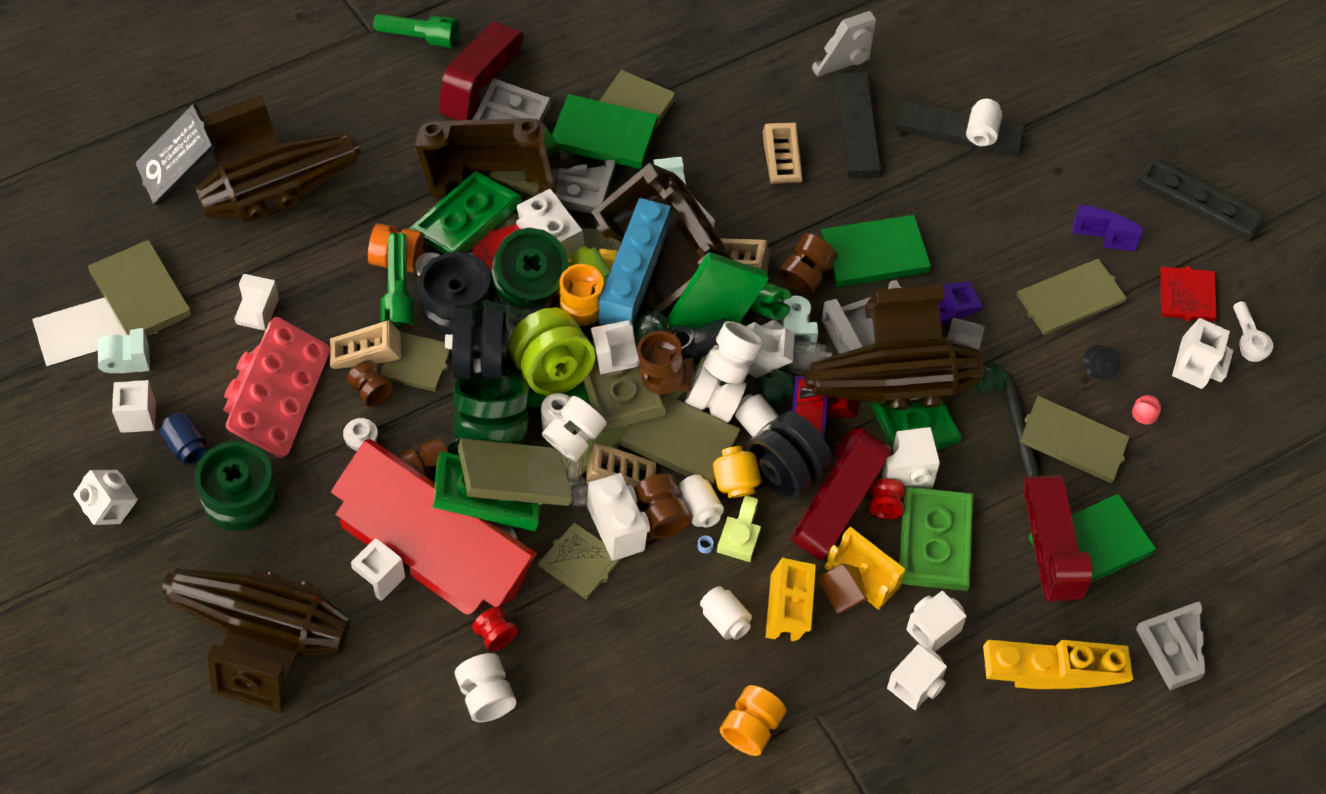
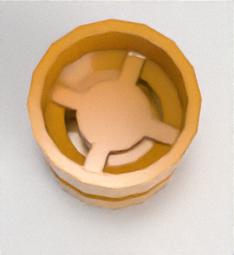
(581, 293)
(750, 724)

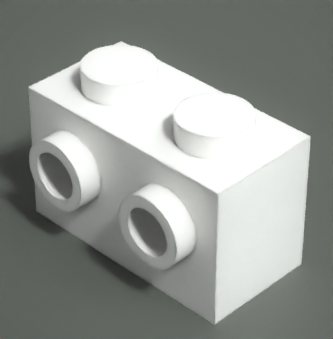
(549, 214)
(617, 516)

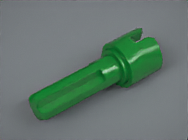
(436, 30)
(770, 302)
(397, 304)

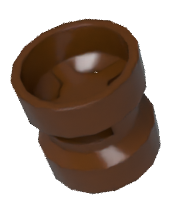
(372, 386)

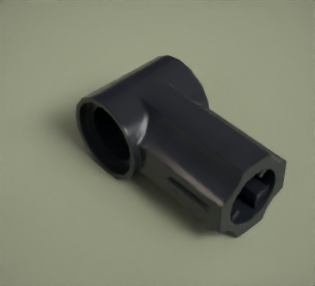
(698, 341)

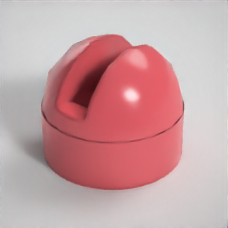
(1146, 409)

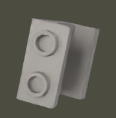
(849, 324)

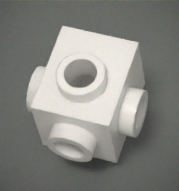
(105, 497)

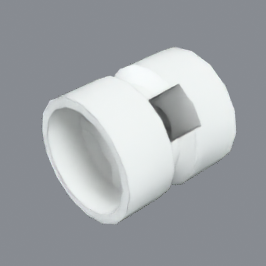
(734, 350)
(715, 394)
(583, 420)
(485, 687)

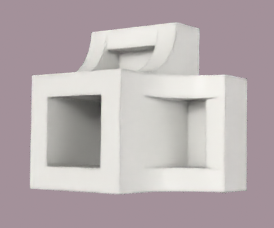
(776, 350)
(1203, 354)
(914, 459)

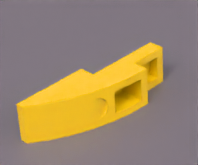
(1059, 666)

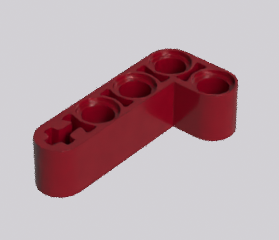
(476, 69)
(858, 465)
(1061, 567)

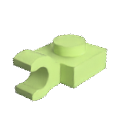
(739, 534)

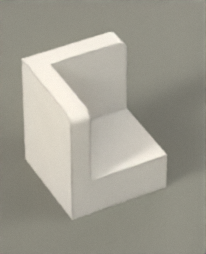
(257, 303)
(615, 347)
(134, 406)
(379, 567)

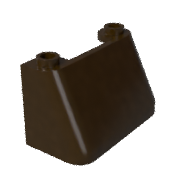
(465, 146)
(688, 235)

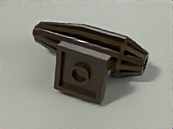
(260, 171)
(908, 357)
(265, 627)

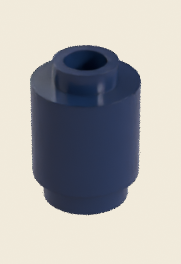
(183, 438)

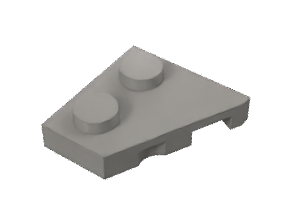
(849, 45)
(511, 102)
(584, 188)

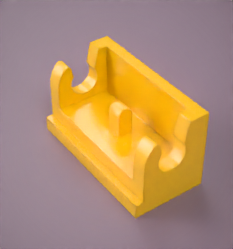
(878, 571)
(790, 599)

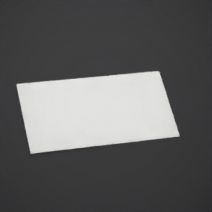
(75, 330)

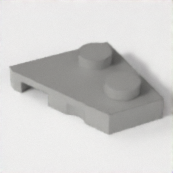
(1176, 644)

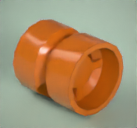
(379, 246)

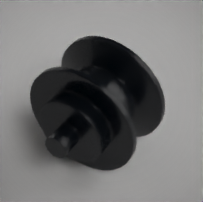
(1101, 362)

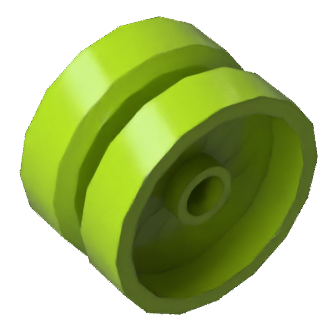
(551, 351)

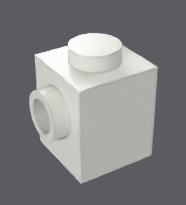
(936, 621)
(918, 677)

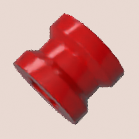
(887, 498)
(494, 629)

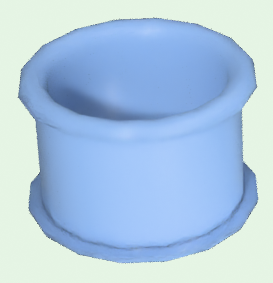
(708, 539)

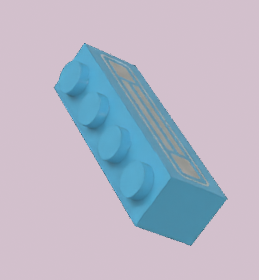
(634, 262)

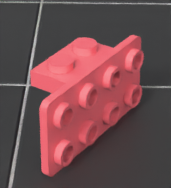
(275, 387)

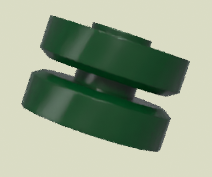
(534, 249)
(491, 409)
(236, 486)

